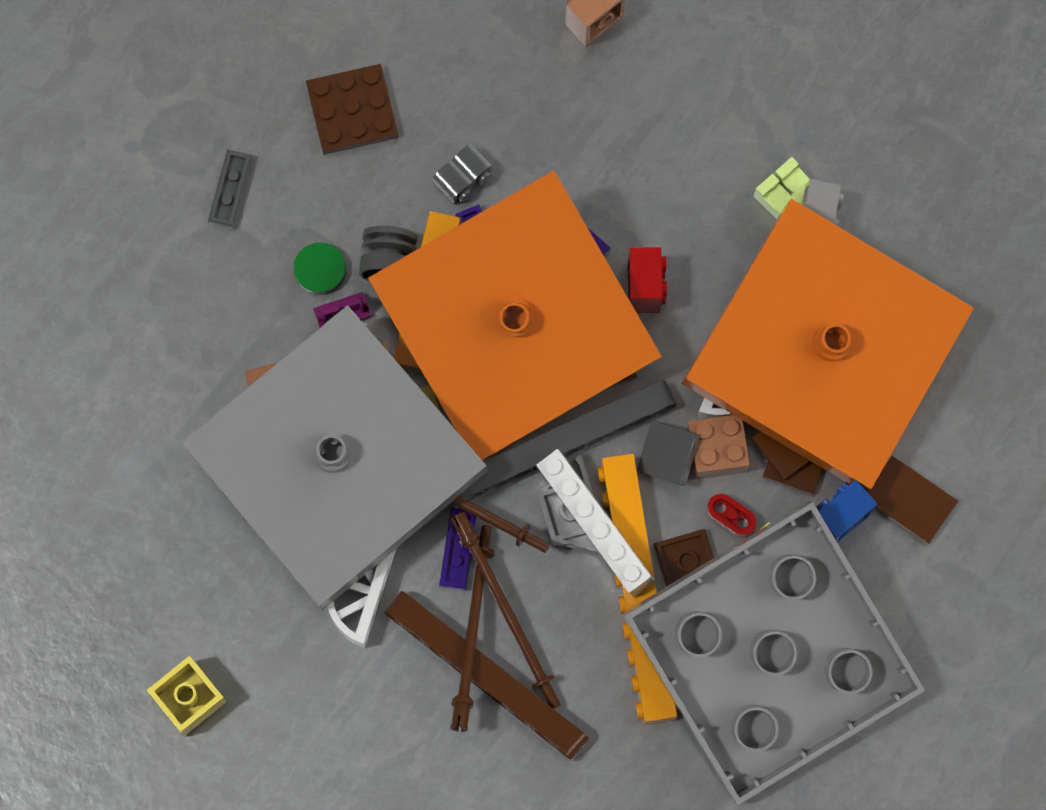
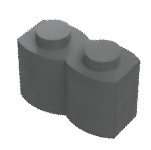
(462, 174)

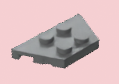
(560, 523)

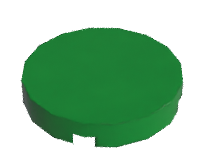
(319, 268)

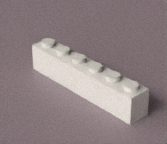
(596, 523)

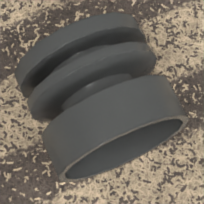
(384, 247)

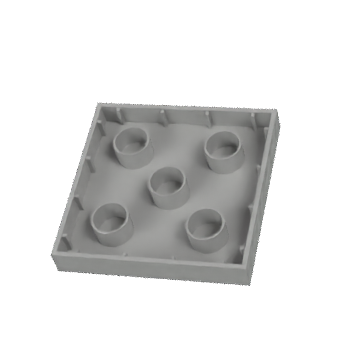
(335, 457)
(773, 652)

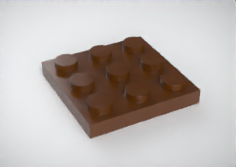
(352, 109)

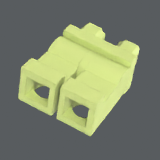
(785, 184)

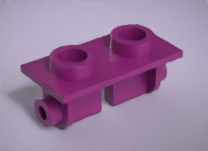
(356, 302)

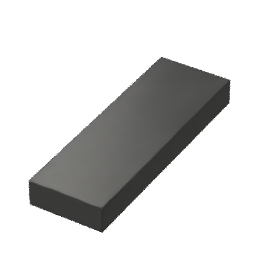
(230, 189)

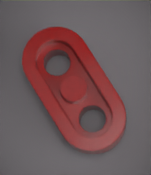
(733, 513)

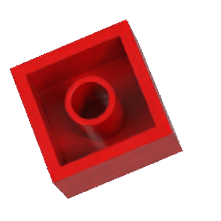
(645, 277)

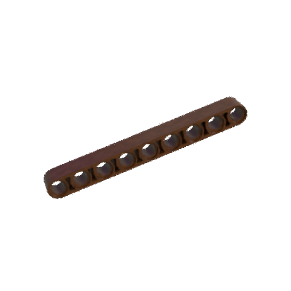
(488, 676)

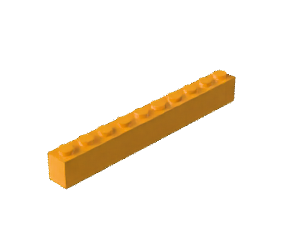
(627, 514)

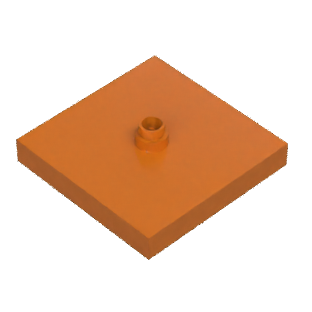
(514, 316)
(828, 346)

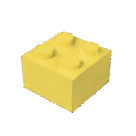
(186, 696)

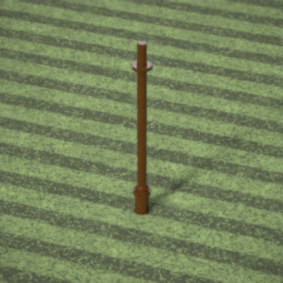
(521, 534)
(470, 540)
(462, 702)

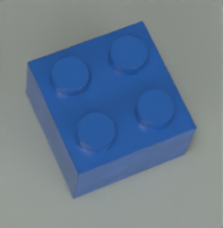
(847, 509)

